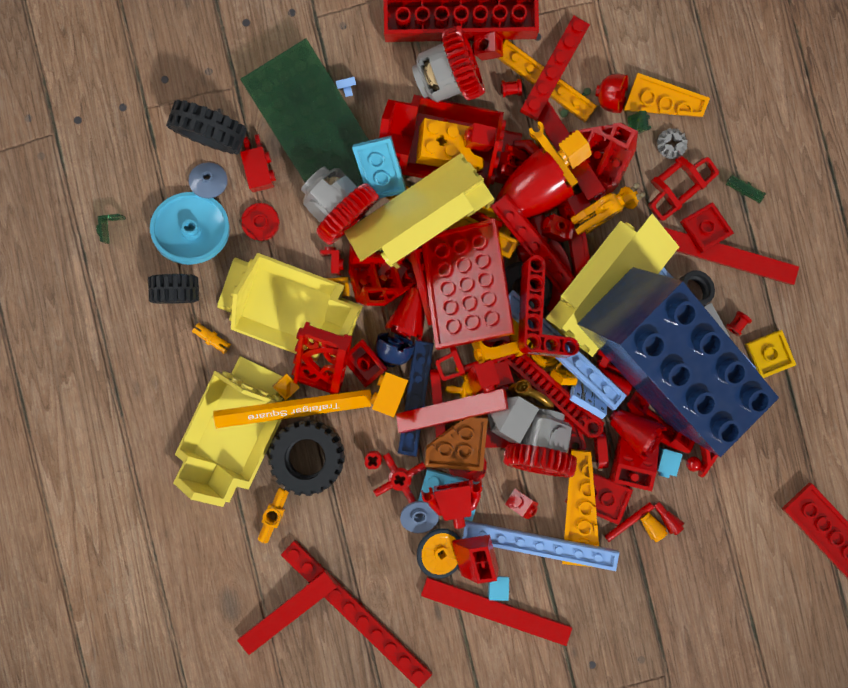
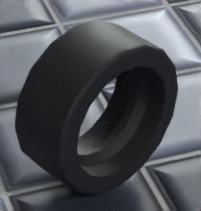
(705, 283)

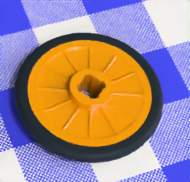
(428, 550)

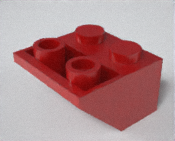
(476, 559)

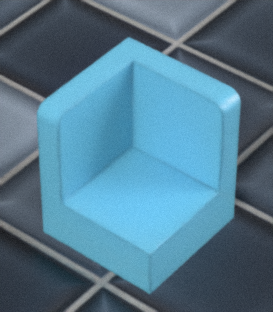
(499, 589)

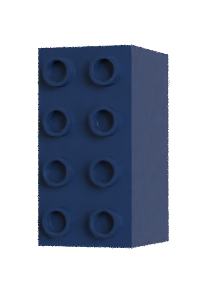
(678, 359)

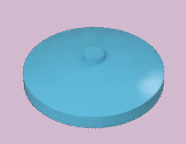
(189, 228)

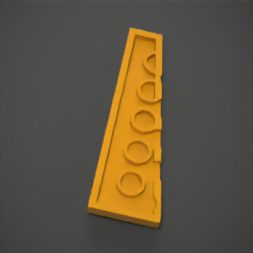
(581, 507)

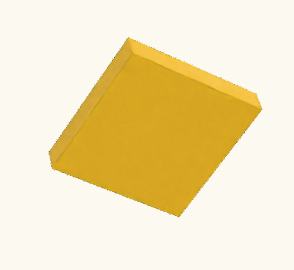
(770, 353)

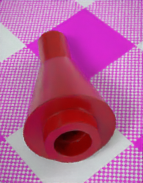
(672, 523)

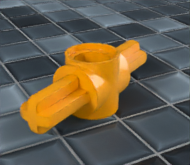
(268, 523)

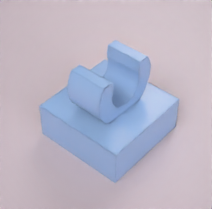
(346, 85)

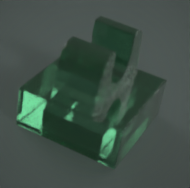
(639, 121)

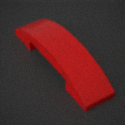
(672, 438)

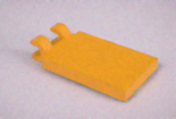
(543, 143)

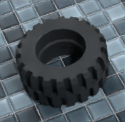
(283, 468)

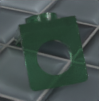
(102, 226)

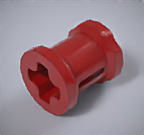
(511, 88)
(738, 323)
(373, 465)

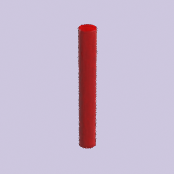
(629, 521)

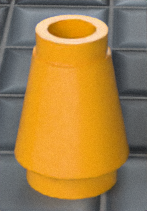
(653, 527)

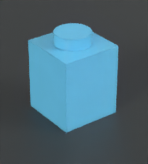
(668, 462)

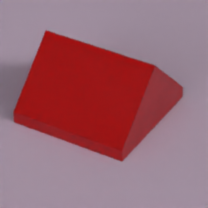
(365, 363)

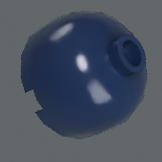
(393, 350)

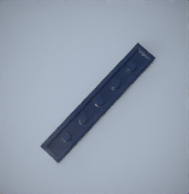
(416, 393)

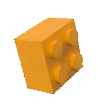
(389, 394)

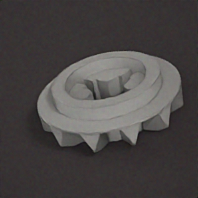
(668, 150)

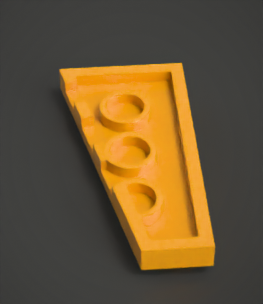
(664, 98)

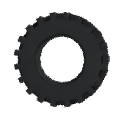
(206, 127)

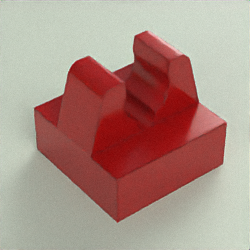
(602, 360)

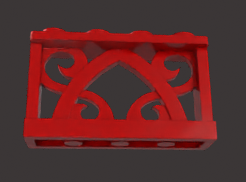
(330, 345)

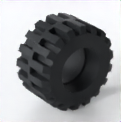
(173, 288)

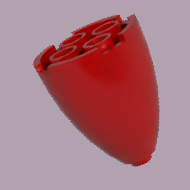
(537, 185)

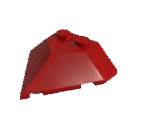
(611, 152)
(377, 282)

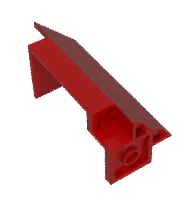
(404, 119)

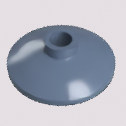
(208, 188)
(418, 522)

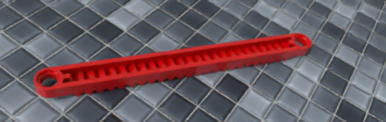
(544, 383)

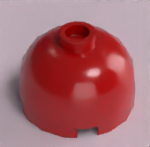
(612, 92)

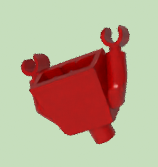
(454, 500)

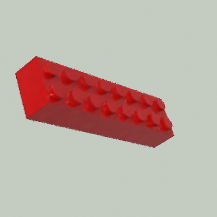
(430, 18)

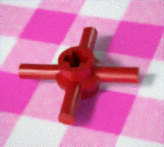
(393, 476)

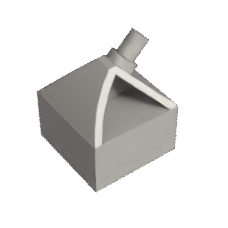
(513, 422)

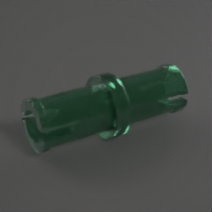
(745, 188)

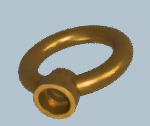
(523, 389)

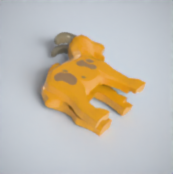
(607, 208)

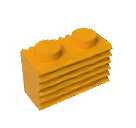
(574, 149)

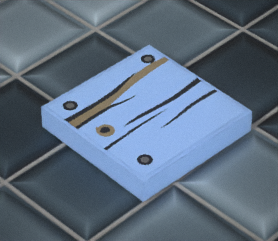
(587, 399)

